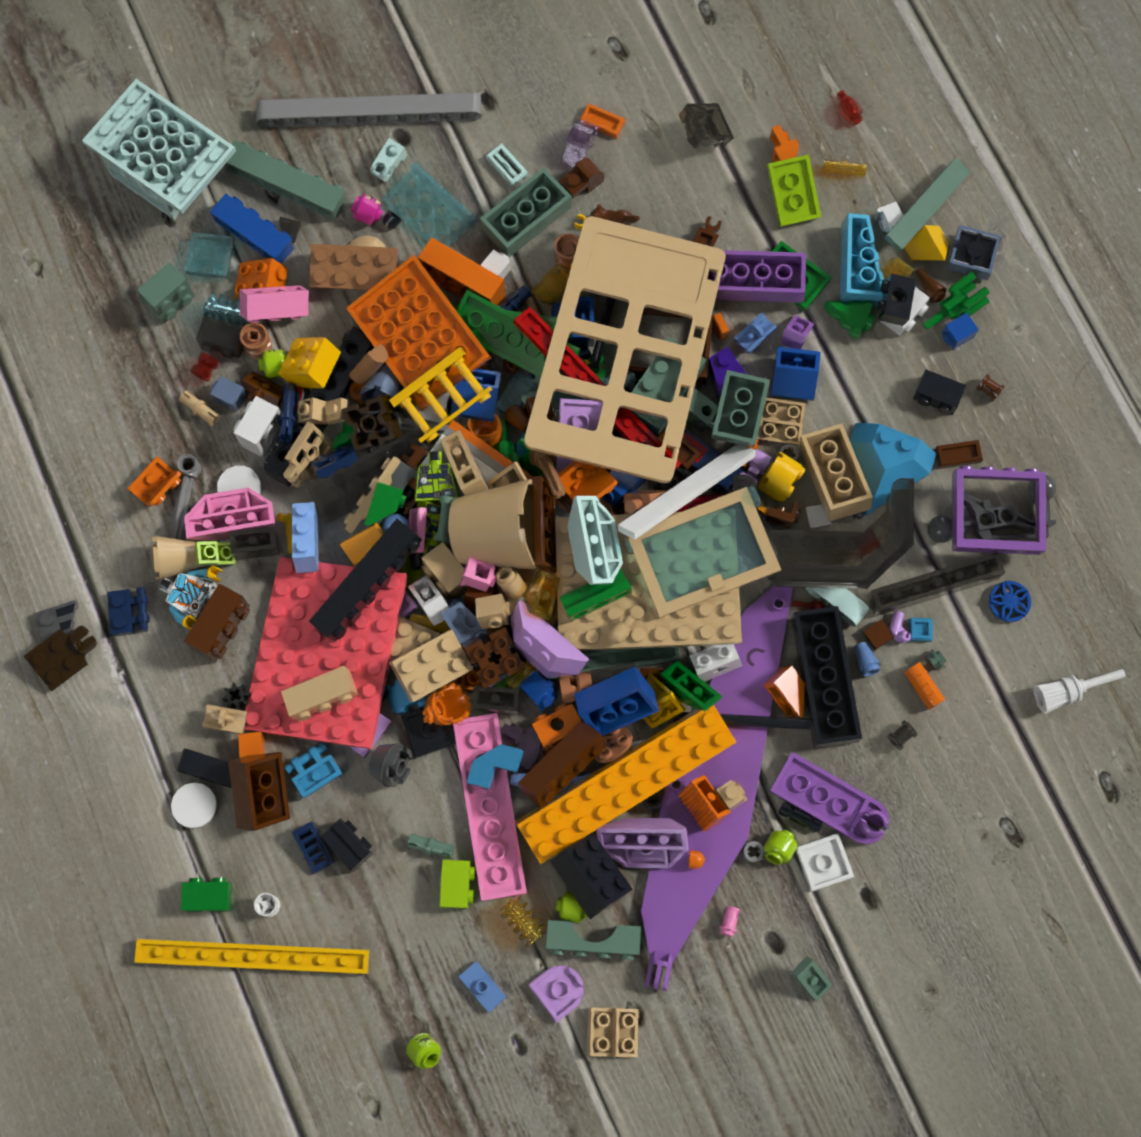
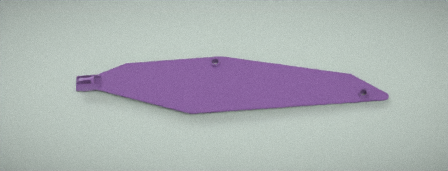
(679, 895)

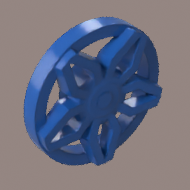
(1010, 601)

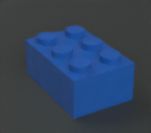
(616, 701)

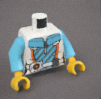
(190, 594)

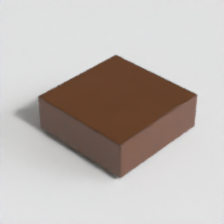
(878, 634)

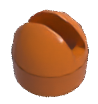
(695, 860)

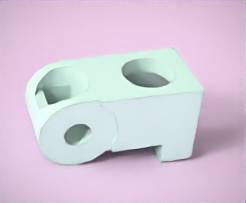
(388, 160)

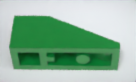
(689, 687)

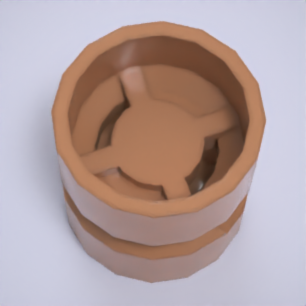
(565, 249)
(255, 339)
(571, 685)

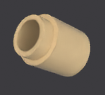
(510, 582)

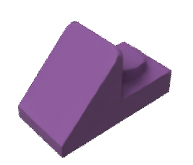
(796, 332)

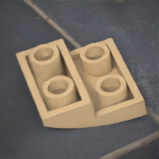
(782, 421)
(612, 1032)

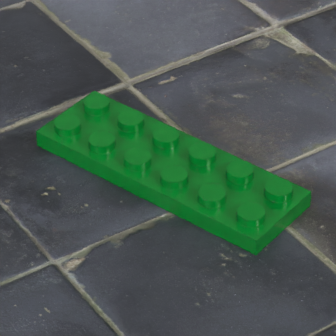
(498, 334)

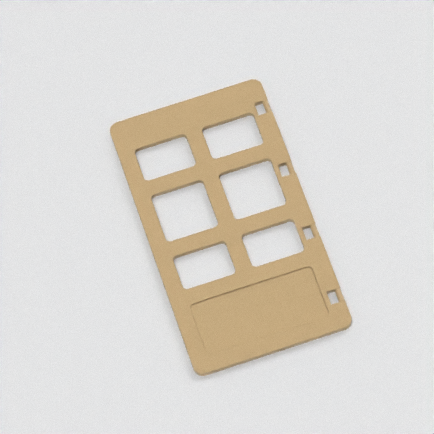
(644, 272)

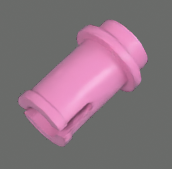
(729, 921)

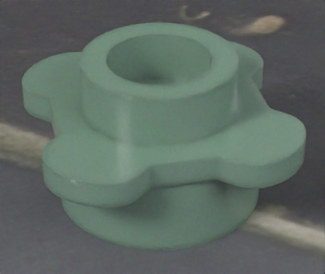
(937, 659)

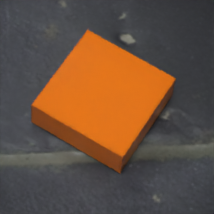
(720, 327)

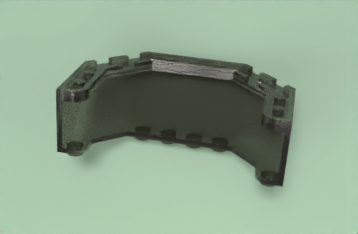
(843, 557)

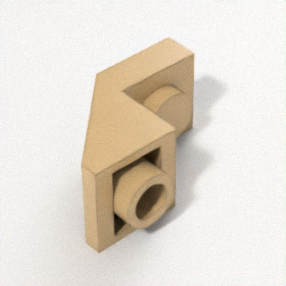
(320, 411)

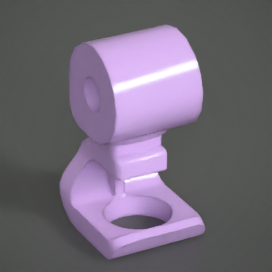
(757, 465)

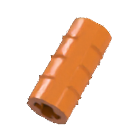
(924, 685)

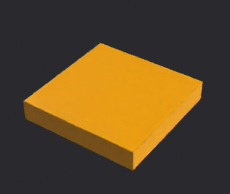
(360, 543)

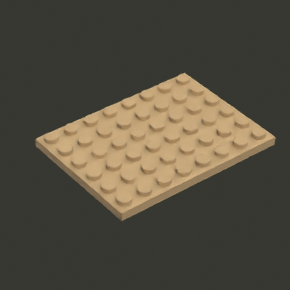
(702, 624)

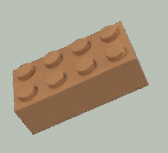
(350, 266)

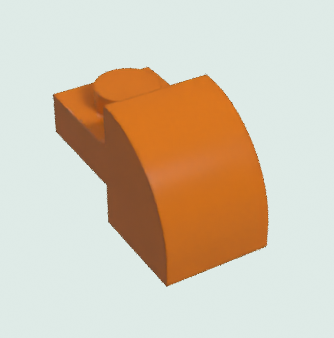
(784, 148)

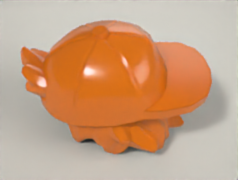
(447, 706)

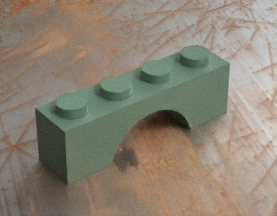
(623, 942)

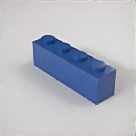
(252, 229)

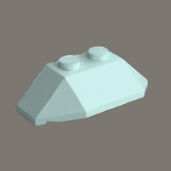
(594, 541)

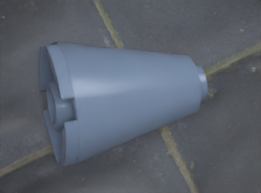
(382, 383)

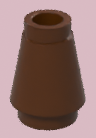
(517, 417)

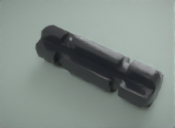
(800, 817)

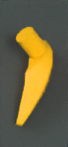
(287, 519)

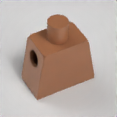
(638, 499)

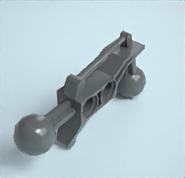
(941, 526)

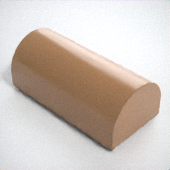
(369, 365)

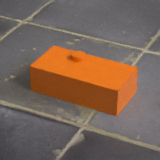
(460, 273)

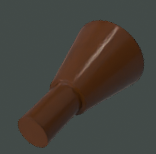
(932, 287)

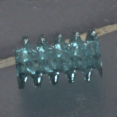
(223, 309)

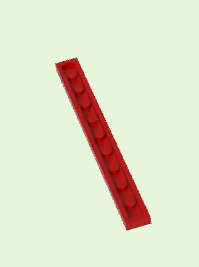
(572, 366)

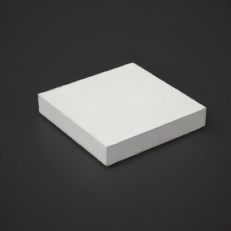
(824, 862)

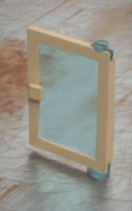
(704, 551)

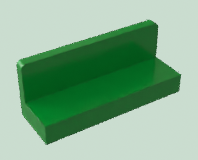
(592, 597)

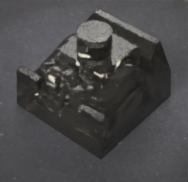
(705, 125)

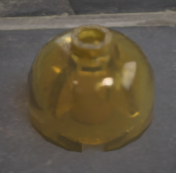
(552, 285)

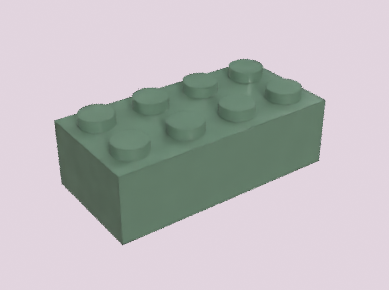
(526, 212)
(660, 384)

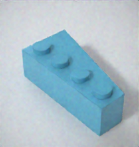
(859, 261)

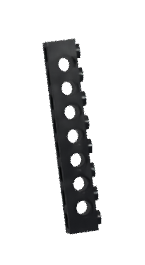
(351, 340)

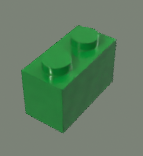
(206, 896)

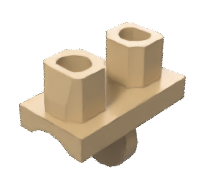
(224, 719)

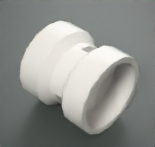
(263, 903)

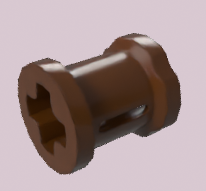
(990, 387)

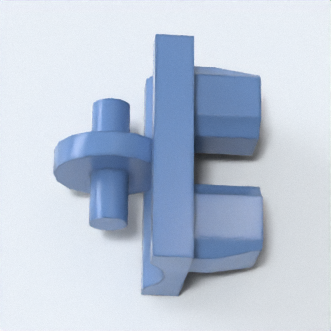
(755, 333)

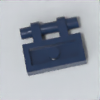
(328, 464)
(121, 612)

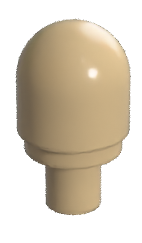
(620, 630)

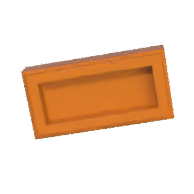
(608, 122)

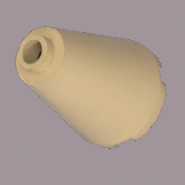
(173, 556)

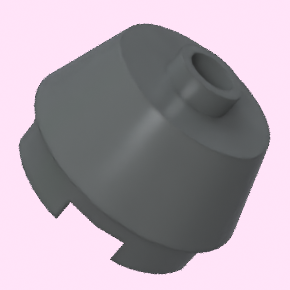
(390, 764)

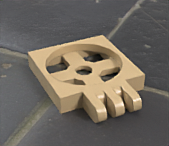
(296, 471)

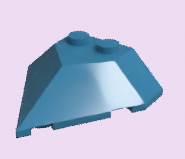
(888, 456)

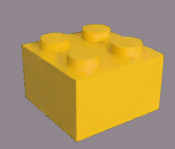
(309, 362)

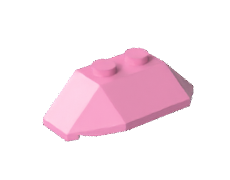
(228, 512)

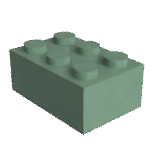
(740, 408)

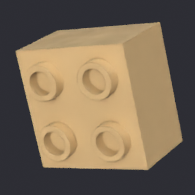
(446, 570)

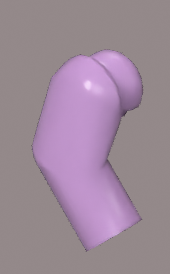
(896, 628)

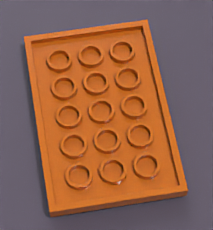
(416, 327)

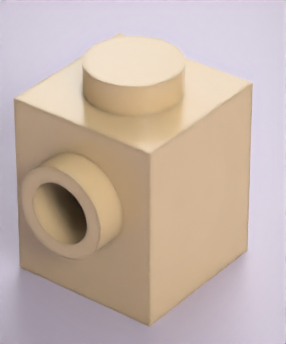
(492, 611)

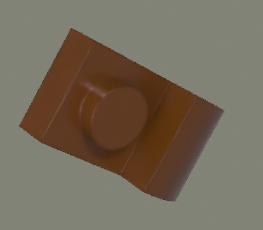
(583, 176)

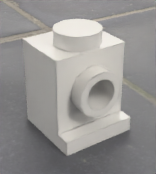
(888, 216)

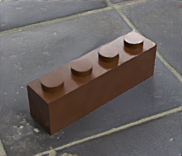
(562, 764)

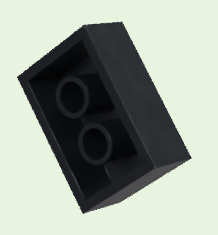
(591, 875)

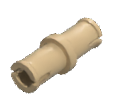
(199, 408)

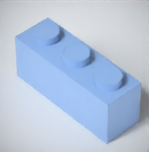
(305, 537)

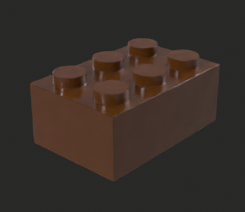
(217, 623)

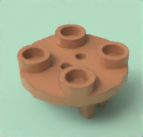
(616, 744)

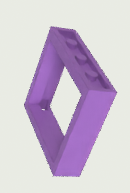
(1001, 546)

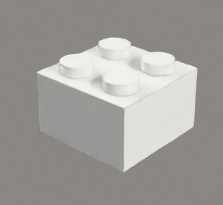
(258, 426)

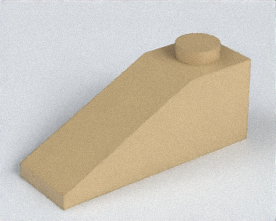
(463, 464)

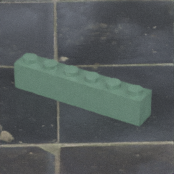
(286, 180)

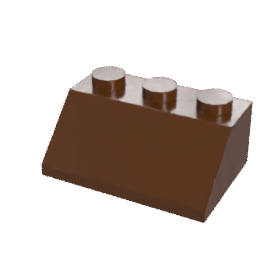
(259, 790)

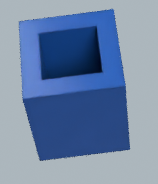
(959, 331)

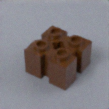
(479, 651)

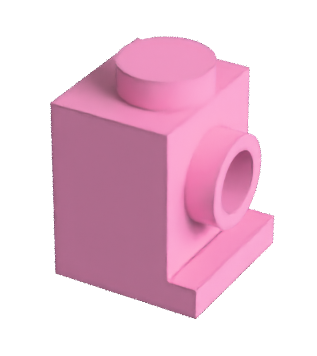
(478, 574)

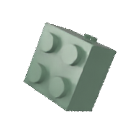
(166, 293)

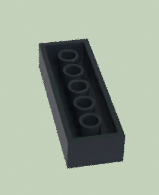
(826, 677)

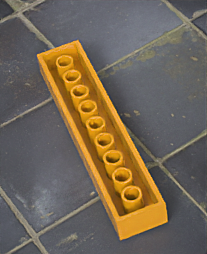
(625, 782)

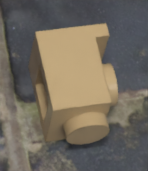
(732, 794)

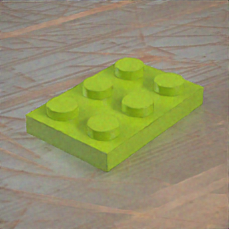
(794, 190)

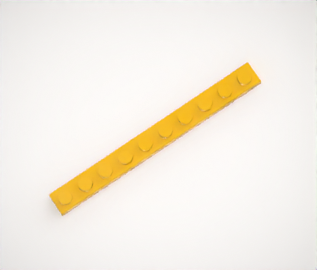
(252, 956)

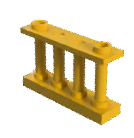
(438, 373)

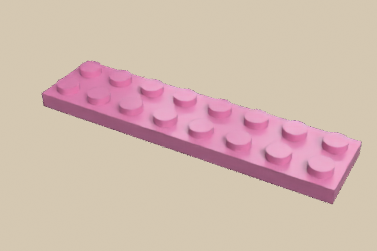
(490, 813)

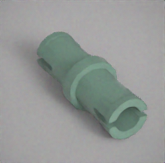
(431, 846)

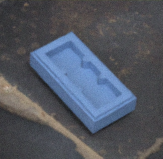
(482, 986)

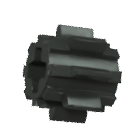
(232, 703)

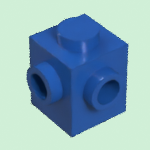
(539, 690)

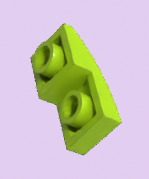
(214, 553)

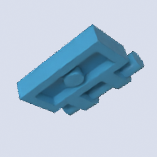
(316, 776)

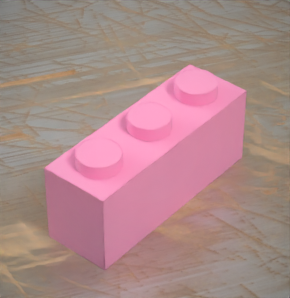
(274, 303)

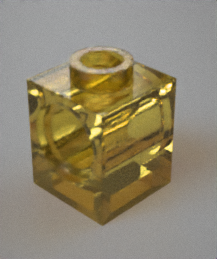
(897, 267)

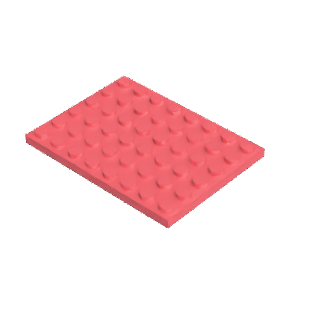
(297, 652)

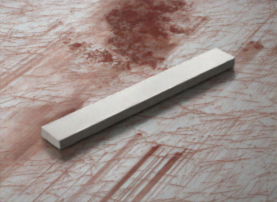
(686, 491)

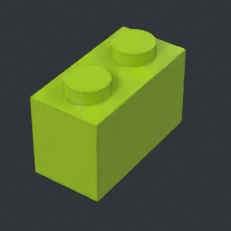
(455, 884)

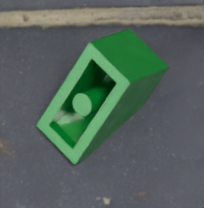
(384, 503)

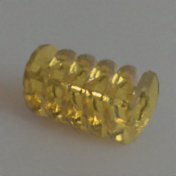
(523, 920)

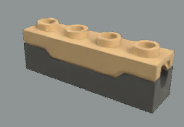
(396, 475)

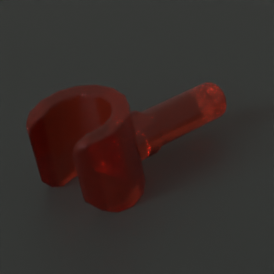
(816, 604)

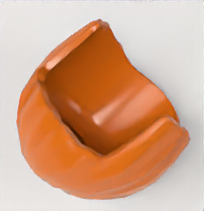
(486, 430)

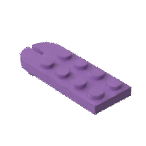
(830, 800)

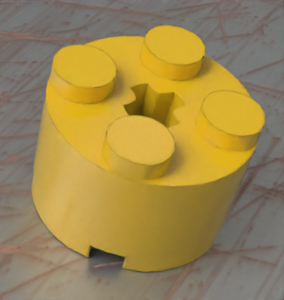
(780, 476)

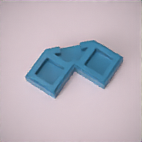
(500, 757)

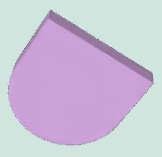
(558, 990)

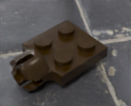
(61, 656)

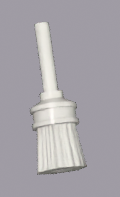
(1069, 690)

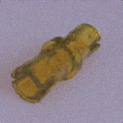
(856, 168)

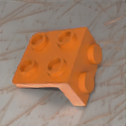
(260, 274)
(586, 480)
(154, 482)

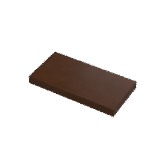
(544, 525)

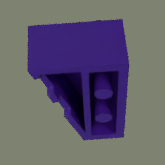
(718, 365)

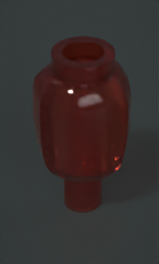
(849, 108)

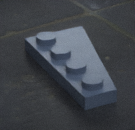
(466, 628)

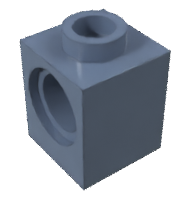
(228, 393)

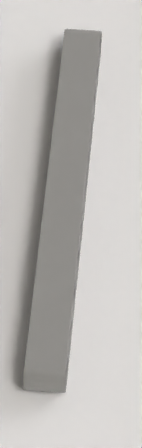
(368, 110)

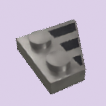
(55, 618)

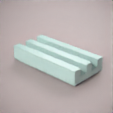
(517, 177)

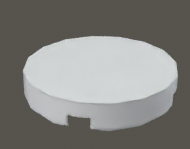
(238, 478)
(194, 805)

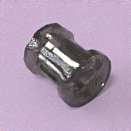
(902, 735)

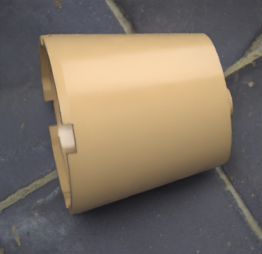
(495, 526)

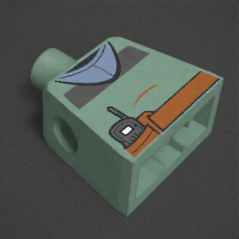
(701, 411)

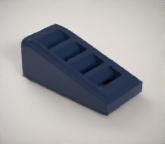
(320, 844)

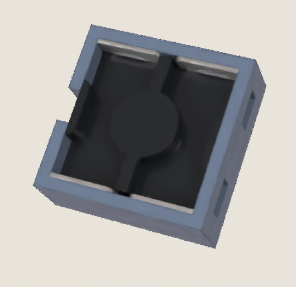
(973, 252)

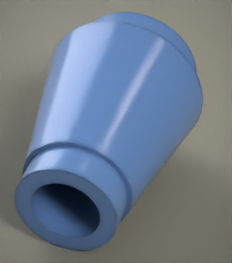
(866, 660)

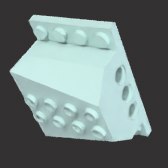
(157, 149)

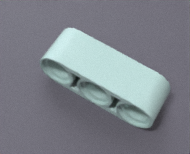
(850, 606)

